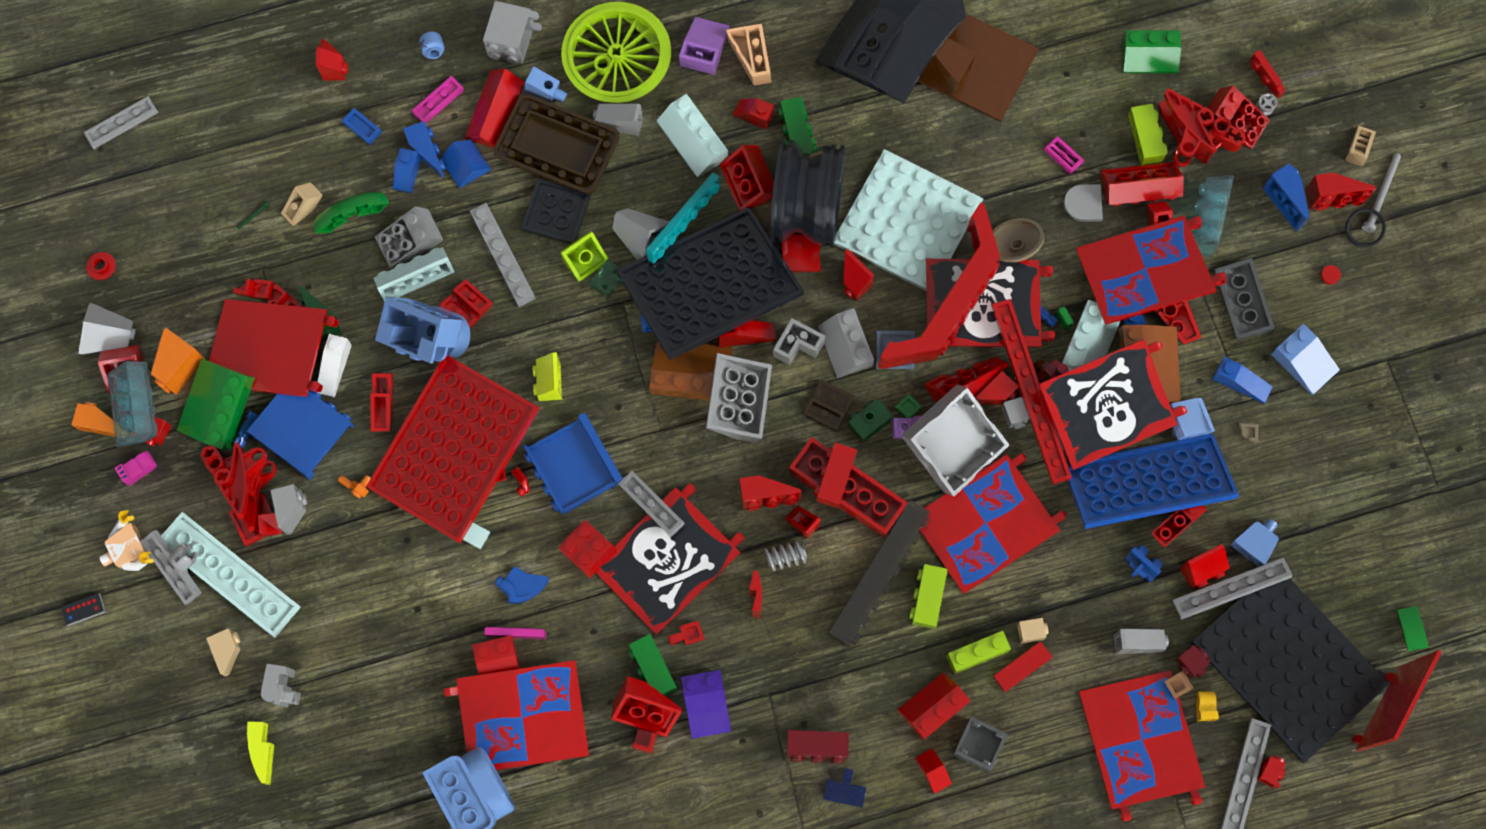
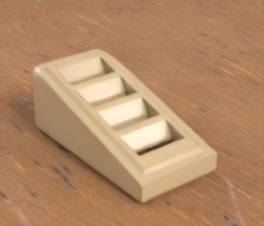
(1357, 156)

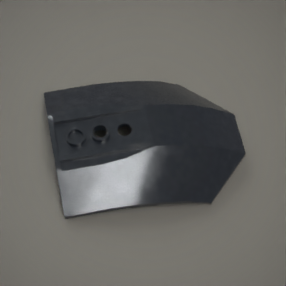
(901, 52)

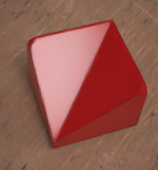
(268, 525)

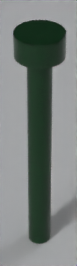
(265, 204)

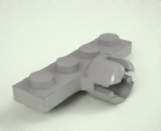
(173, 565)

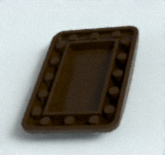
(556, 144)

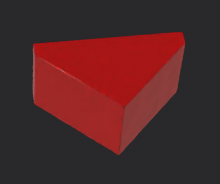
(803, 521)
(933, 770)

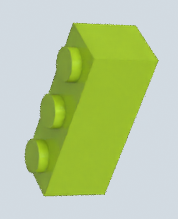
(1147, 134)
(928, 596)
(978, 652)

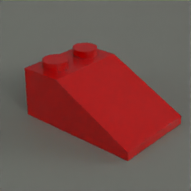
(496, 655)
(644, 707)

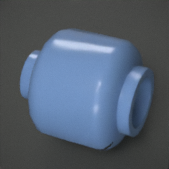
(431, 45)

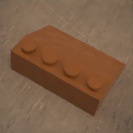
(1165, 360)
(687, 374)

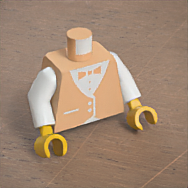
(125, 546)

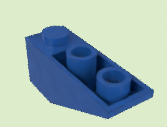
(420, 140)

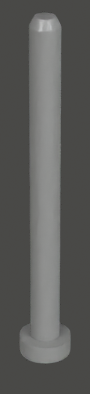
(1370, 226)

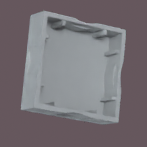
(955, 440)

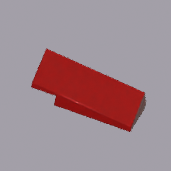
(494, 107)

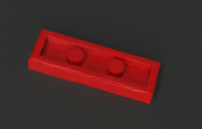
(1022, 667)

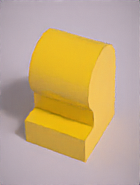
(1206, 706)

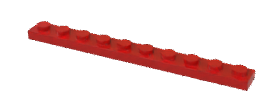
(1030, 391)

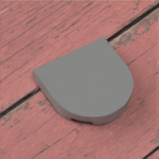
(1084, 203)

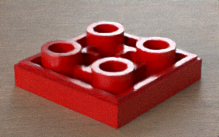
(801, 254)

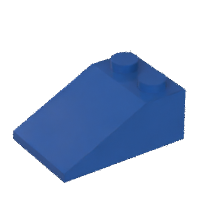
(1288, 195)

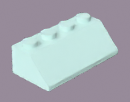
(692, 136)
(414, 274)
(1090, 337)

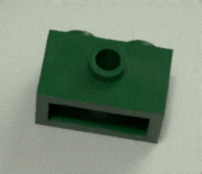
(869, 420)

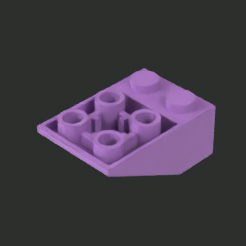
(703, 46)

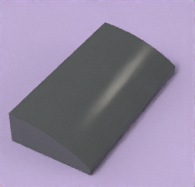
(1245, 300)

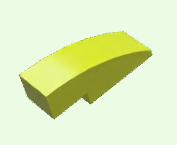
(260, 751)

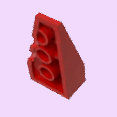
(974, 379)

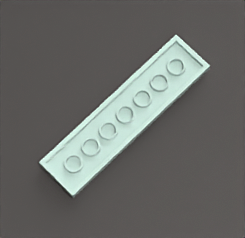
(232, 576)

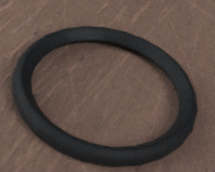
(1363, 244)

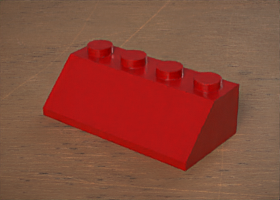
(1142, 183)

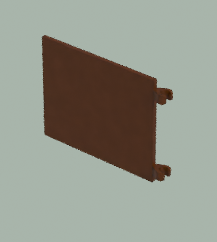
(996, 70)

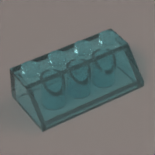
(1212, 210)
(132, 403)

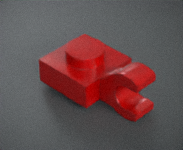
(690, 634)

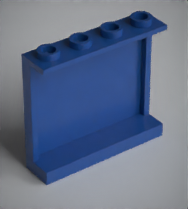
(300, 429)
(573, 465)

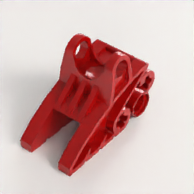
(1191, 131)
(240, 479)

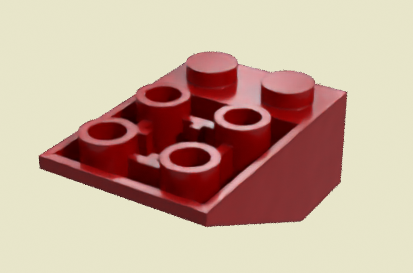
(1240, 112)
(1337, 191)
(761, 492)

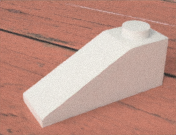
(333, 364)

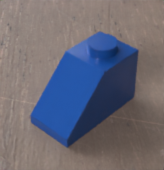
(406, 170)

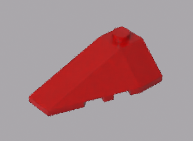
(1182, 318)

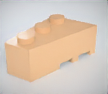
(751, 51)

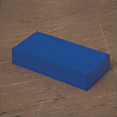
(361, 126)

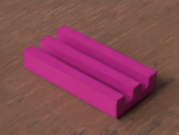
(1059, 160)

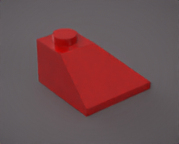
(856, 277)

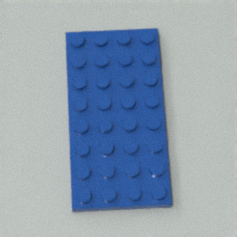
(1151, 481)

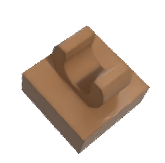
(1178, 684)

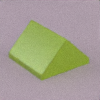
(584, 256)

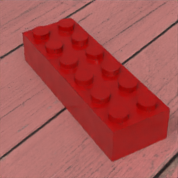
(863, 496)

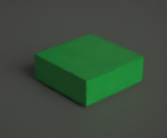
(1064, 318)
(908, 406)

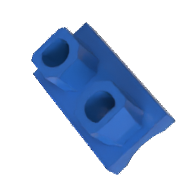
(1142, 565)

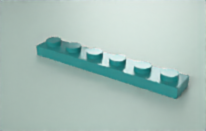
(682, 218)

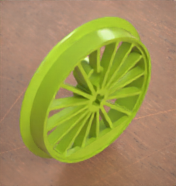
(639, 19)

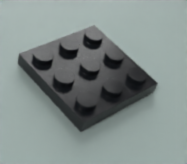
(555, 211)

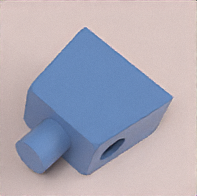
(544, 86)
(1257, 542)

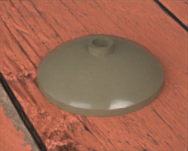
(1018, 239)

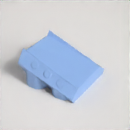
(1194, 422)

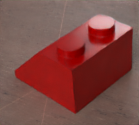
(113, 358)
(1205, 567)

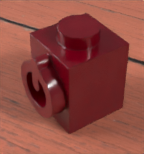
(1193, 662)

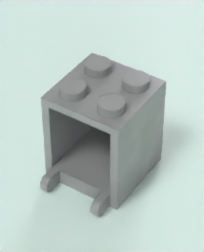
(509, 32)

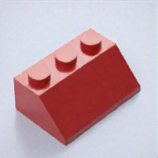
(748, 177)
(934, 706)

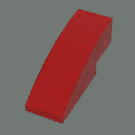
(382, 401)

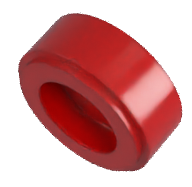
(1330, 275)

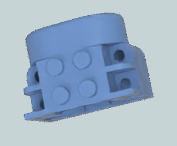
(422, 330)
(469, 790)

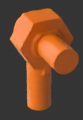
(358, 489)

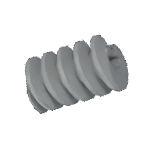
(786, 555)

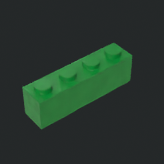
(795, 124)

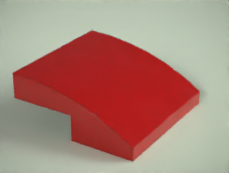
(467, 302)
(756, 591)

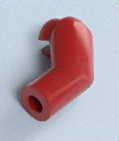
(523, 481)

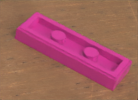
(437, 100)
(516, 633)

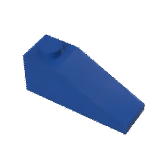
(1241, 380)

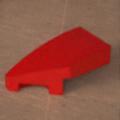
(256, 289)

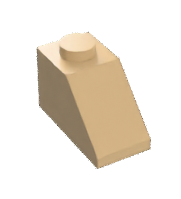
(301, 202)
(224, 649)

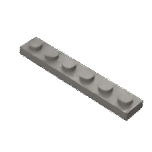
(502, 255)
(1232, 588)
(1246, 775)

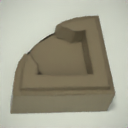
(1249, 432)

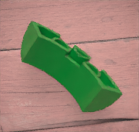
(358, 204)

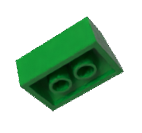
(1151, 51)

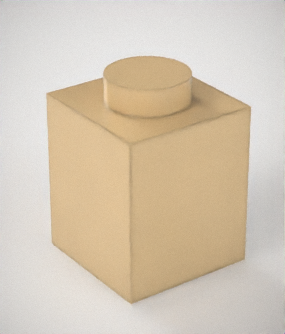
(1032, 630)

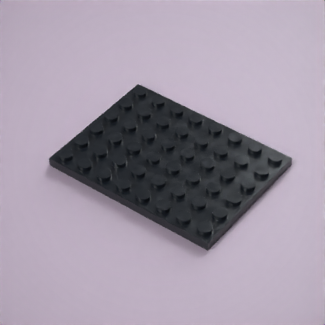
(710, 283)
(1291, 666)

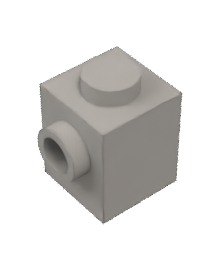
(1015, 413)

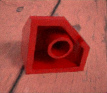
(330, 62)

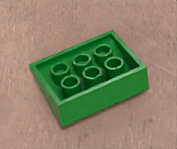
(215, 404)

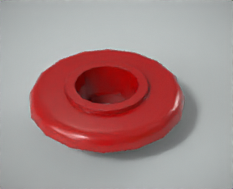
(105, 272)

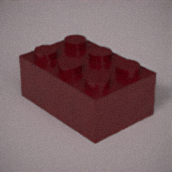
(817, 746)

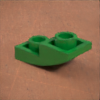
(1412, 628)

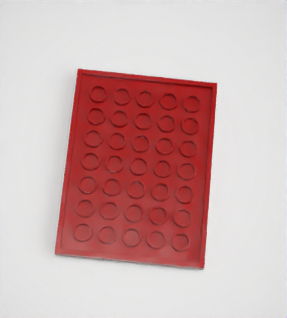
(452, 448)

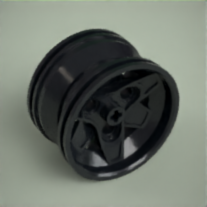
(807, 193)

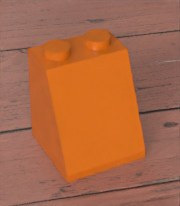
(174, 362)

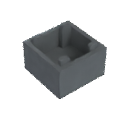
(980, 744)

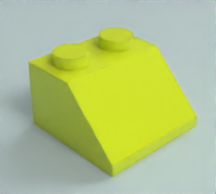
(548, 378)

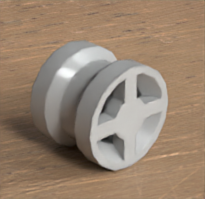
(1267, 100)

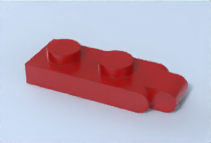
(1267, 74)

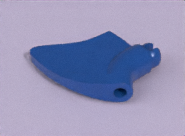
(521, 585)

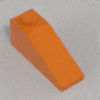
(91, 419)

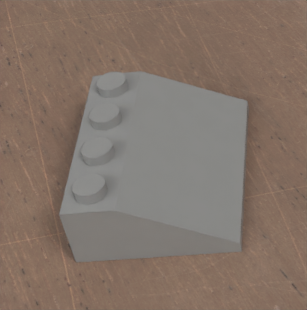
(738, 398)

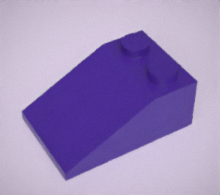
(706, 704)

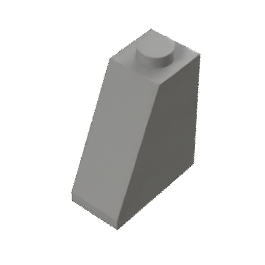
(622, 117)
(1140, 641)

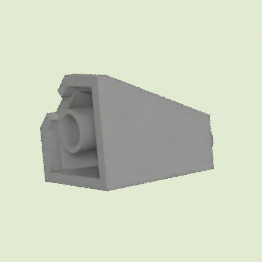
(637, 230)
(104, 330)

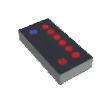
(83, 609)

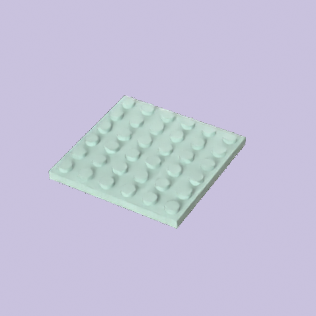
(906, 218)

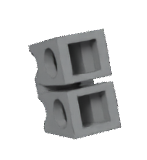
(275, 686)

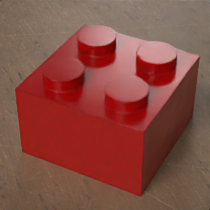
(587, 548)

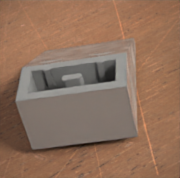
(409, 236)

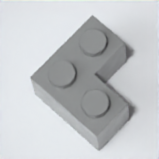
(796, 338)

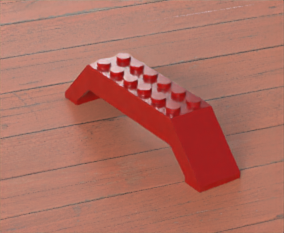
(957, 303)

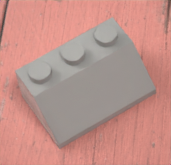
(846, 343)

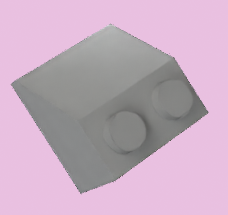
(289, 507)

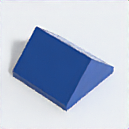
(464, 162)

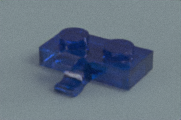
(844, 791)

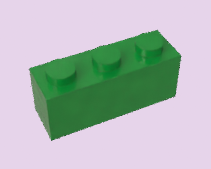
(651, 665)

